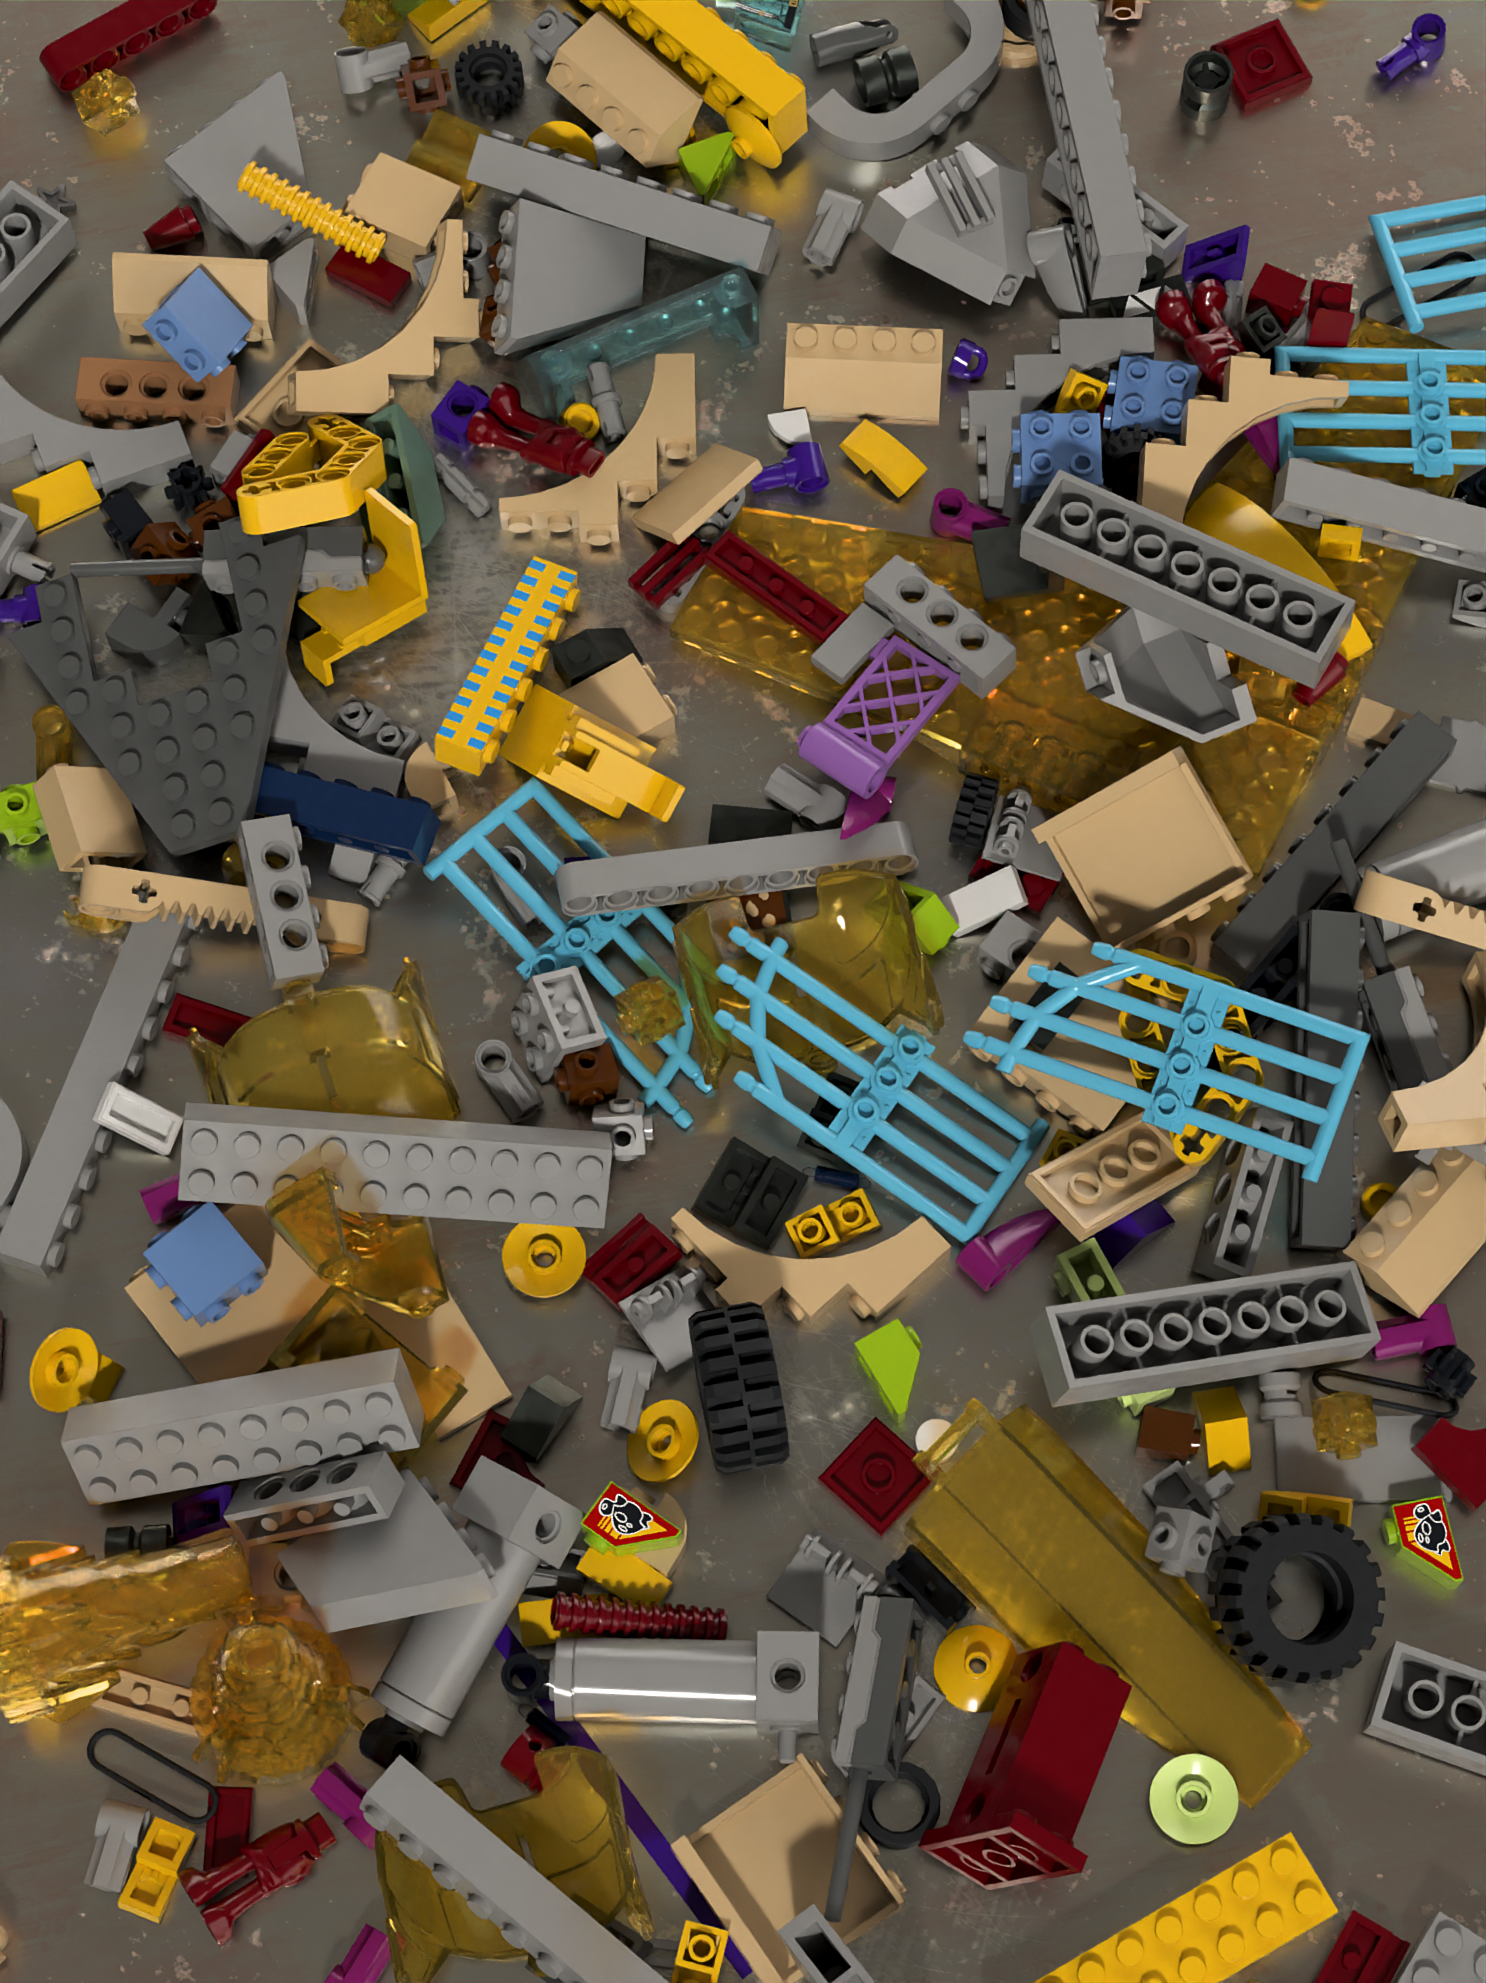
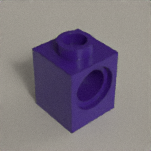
(459, 398)

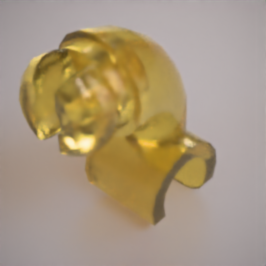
(92, 923)

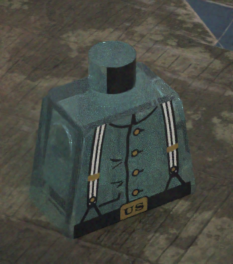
(767, 20)

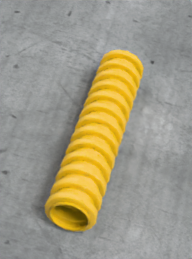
(311, 212)

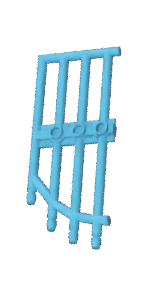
(1403, 282)
(1427, 406)
(579, 939)
(1188, 1052)
(875, 1096)

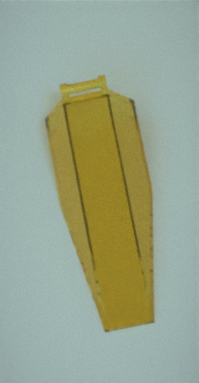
(1066, 1562)

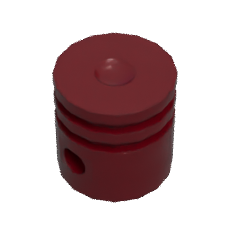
(520, 1757)

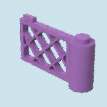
(841, 750)

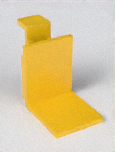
(374, 610)
(588, 757)

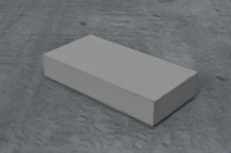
(851, 643)

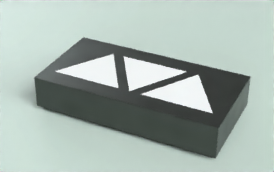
(1144, 302)

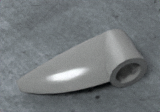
(1058, 265)

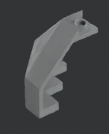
(982, 263)
(1165, 677)

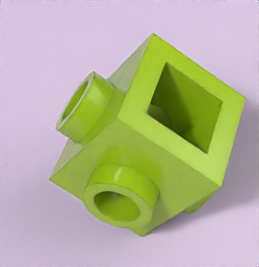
(20, 814)

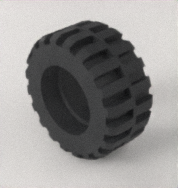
(739, 1387)
(1349, 1597)

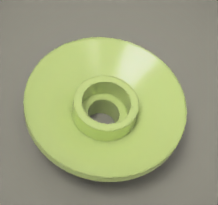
(1217, 1795)

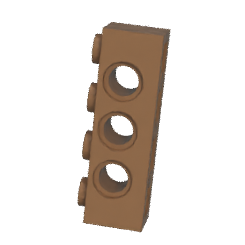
(142, 378)

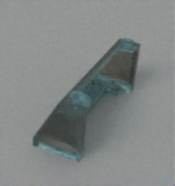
(722, 304)

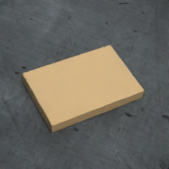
(270, 405)
(697, 493)

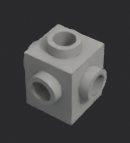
(551, 31)
(627, 1126)
(1180, 1541)

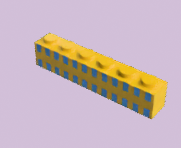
(506, 666)

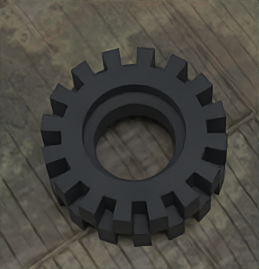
(489, 59)
(1115, 450)
(974, 811)

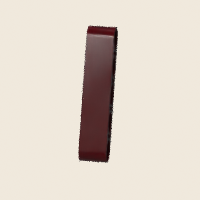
(118, 37)

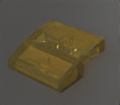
(448, 151)

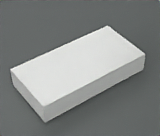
(985, 900)
(138, 1118)

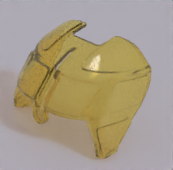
(854, 945)
(373, 1041)
(575, 1841)

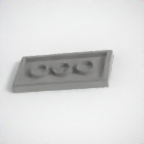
(1379, 1476)

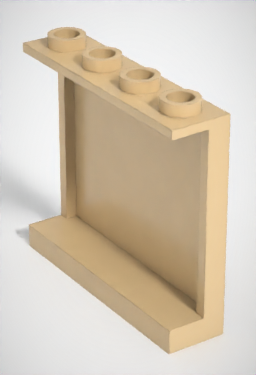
(1146, 852)
(1087, 1109)
(254, 1324)
(775, 1859)

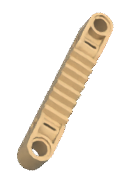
(114, 890)
(1394, 901)

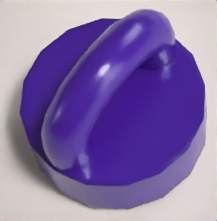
(962, 357)

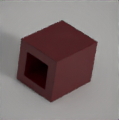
(1280, 293)

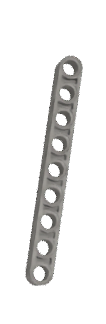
(729, 868)

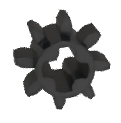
(188, 477)
(1449, 1372)

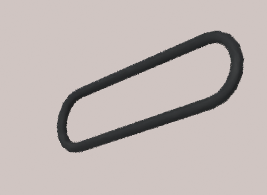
(1439, 296)
(1393, 1405)
(198, 1820)

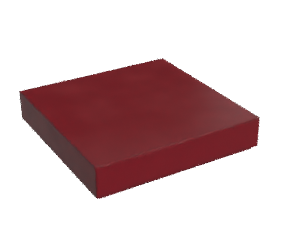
(1263, 64)
(876, 1477)

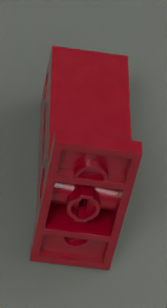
(1033, 1771)

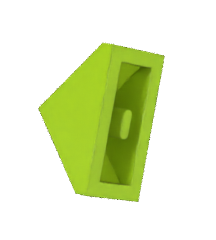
(706, 164)

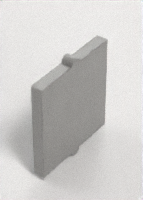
(1467, 764)

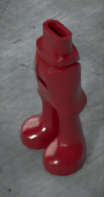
(1207, 350)
(553, 446)
(279, 1861)

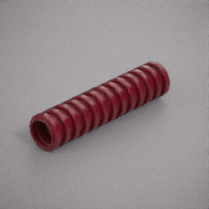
(636, 1618)

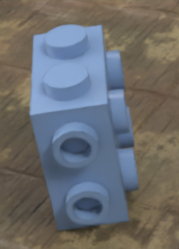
(199, 326)
(1150, 395)
(1055, 443)
(204, 1264)

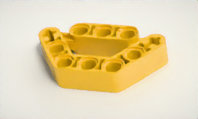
(288, 493)
(1229, 1059)

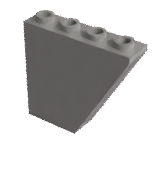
(213, 160)
(561, 275)
(390, 1565)
(820, 1950)

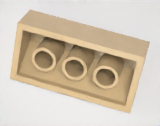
(625, 91)
(147, 279)
(863, 371)
(1424, 1232)

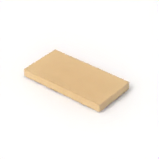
(1109, 1176)
(450, 1341)

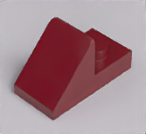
(1329, 314)

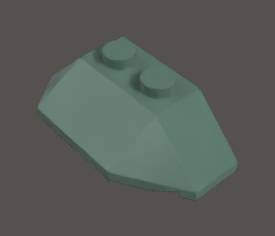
(410, 473)

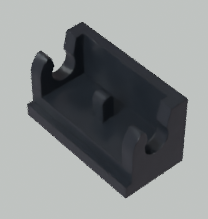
(935, 1594)

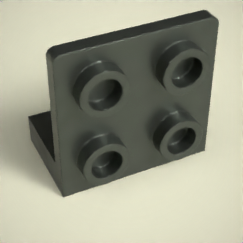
(1002, 569)

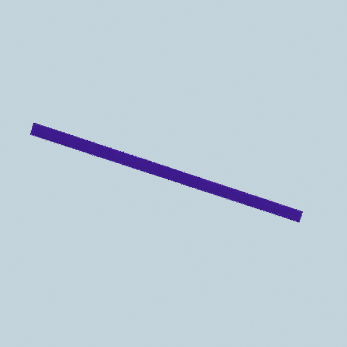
(635, 1815)

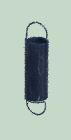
(836, 1177)
(547, 1726)

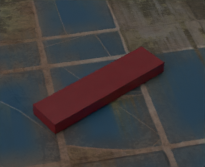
(774, 588)

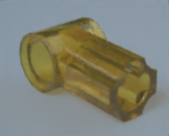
(55, 747)

